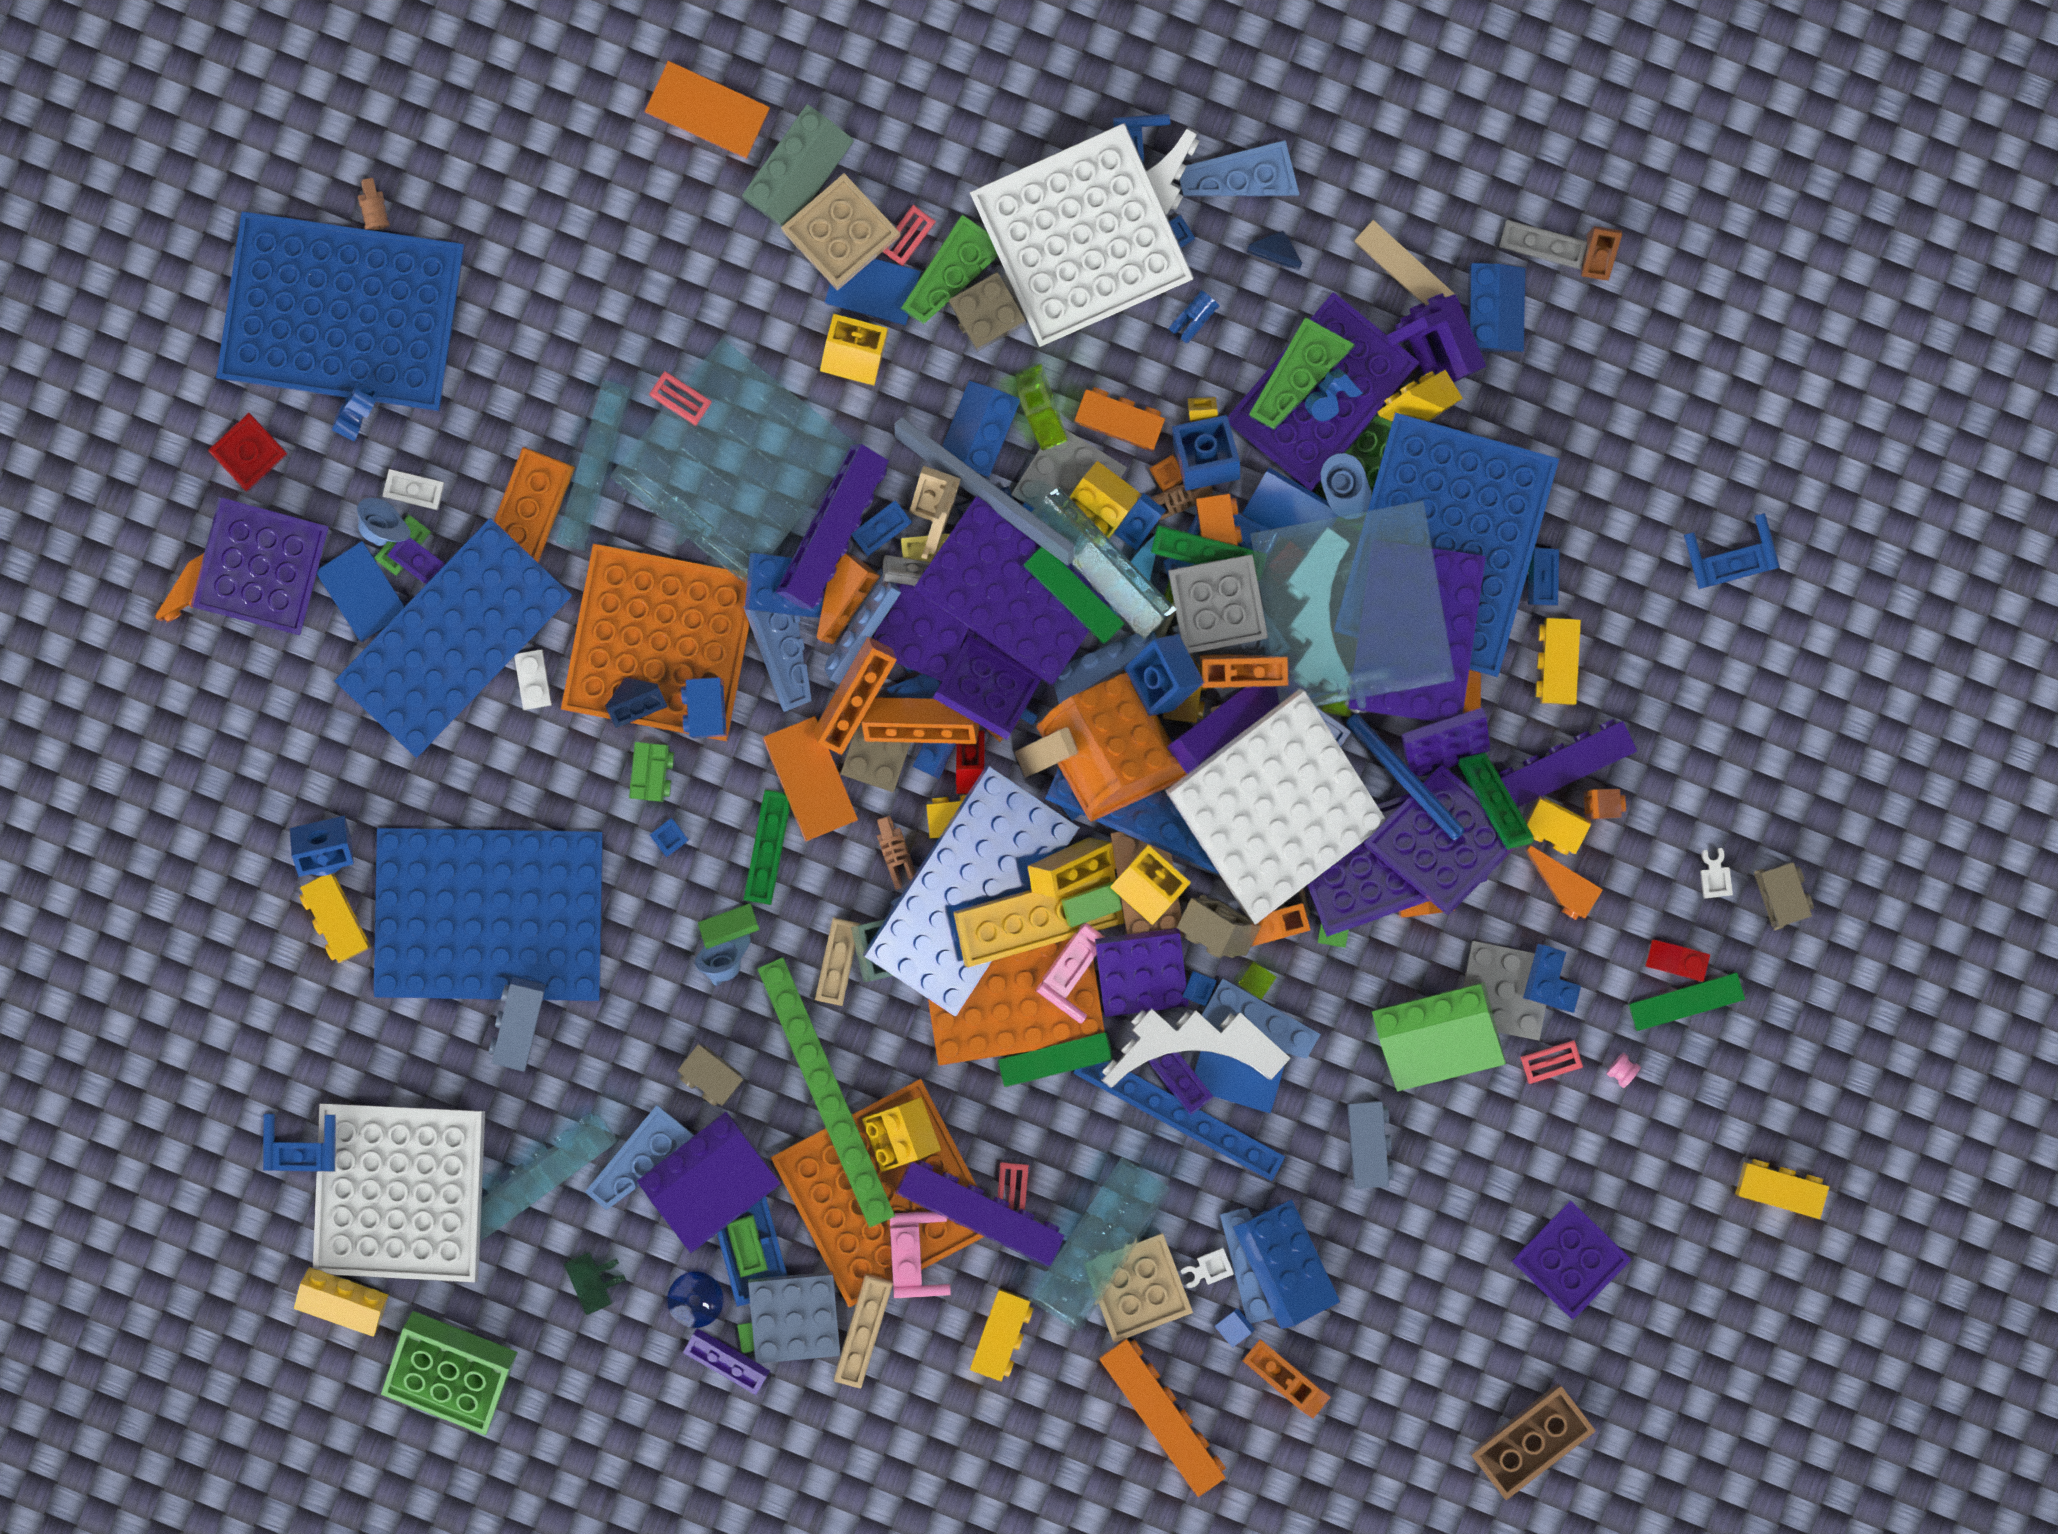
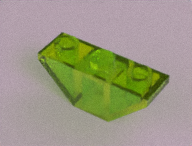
(1040, 407)

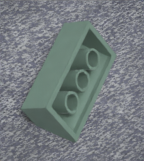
(798, 166)

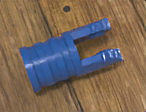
(1198, 311)

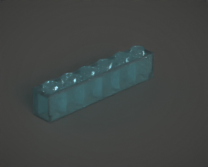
(594, 466)
(1106, 565)
(545, 1172)

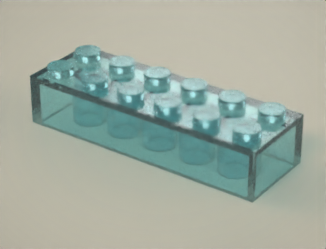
(1100, 1244)

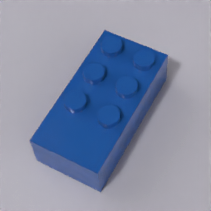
(1286, 1264)

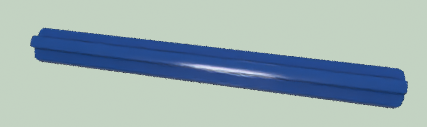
(1405, 776)

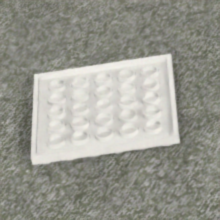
(1082, 235)
(1277, 806)
(401, 1193)

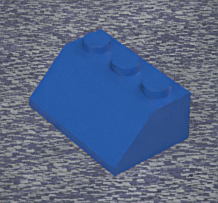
(1497, 306)
(981, 427)

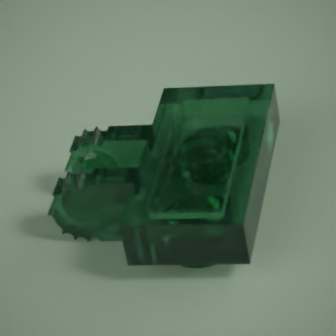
(589, 1283)

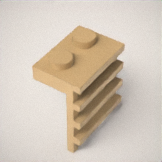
(934, 502)

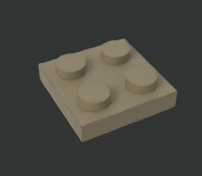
(875, 762)

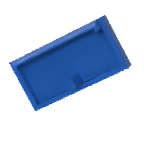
(770, 1247)

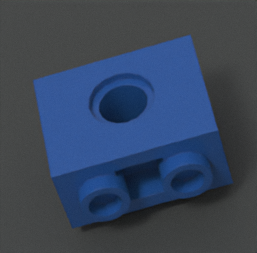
(321, 847)

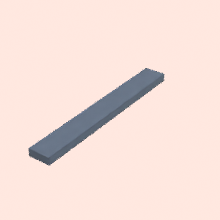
(981, 487)

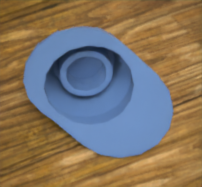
(1345, 485)
(381, 522)
(723, 960)

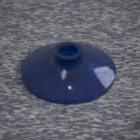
(702, 1286)

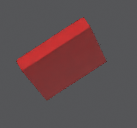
(248, 452)

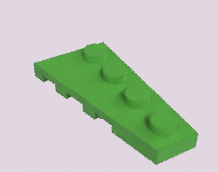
(956, 263)
(1300, 370)

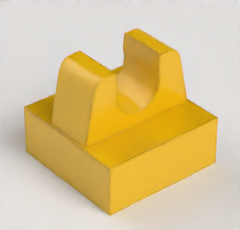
(1202, 408)

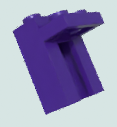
(1440, 338)

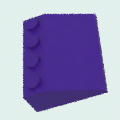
(708, 1182)

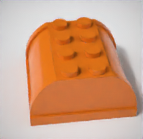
(1118, 747)

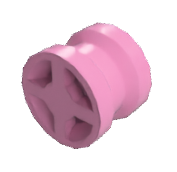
(1623, 1070)

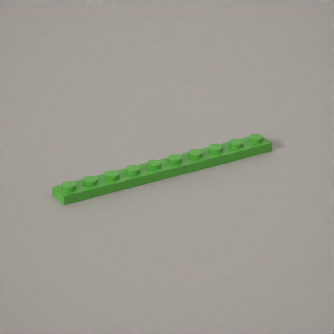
(826, 1092)

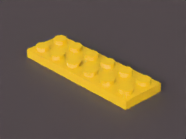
(1021, 923)

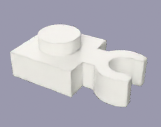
(1715, 880)
(1212, 1266)

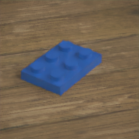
(763, 580)

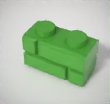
(650, 772)

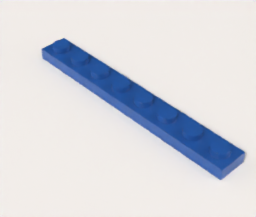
(1197, 1126)

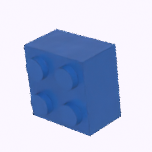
(1206, 452)
(1164, 675)
(705, 708)

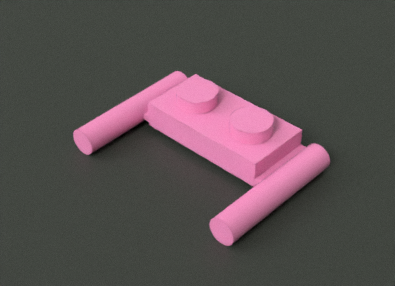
(1068, 970)
(906, 1255)

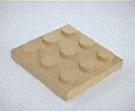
(840, 231)
(1144, 1291)

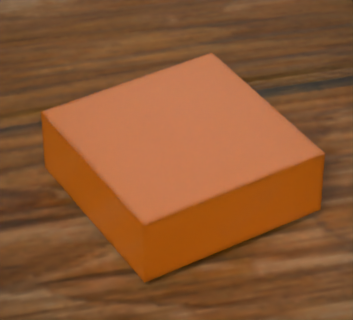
(1167, 473)

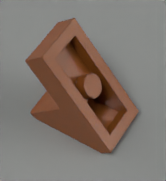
(1600, 252)

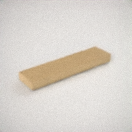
(1400, 263)
(1046, 752)
(863, 1330)

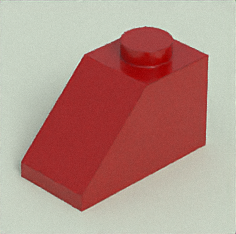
(969, 763)
(1677, 960)

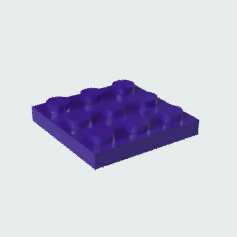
(921, 634)
(987, 687)
(1446, 742)
(1141, 972)
(1571, 1260)

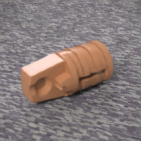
(372, 206)

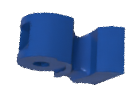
(1324, 404)
(351, 413)

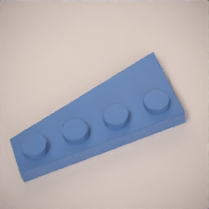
(1245, 173)
(862, 625)
(783, 655)
(1099, 665)
(1281, 1029)
(648, 1146)
(1252, 1296)

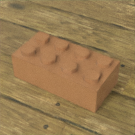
(1125, 851)
(1532, 1441)

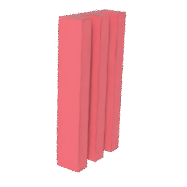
(922, 216)
(675, 408)
(1532, 1079)
(1014, 1167)

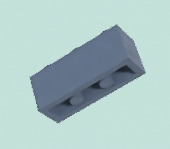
(517, 1023)
(1369, 1144)

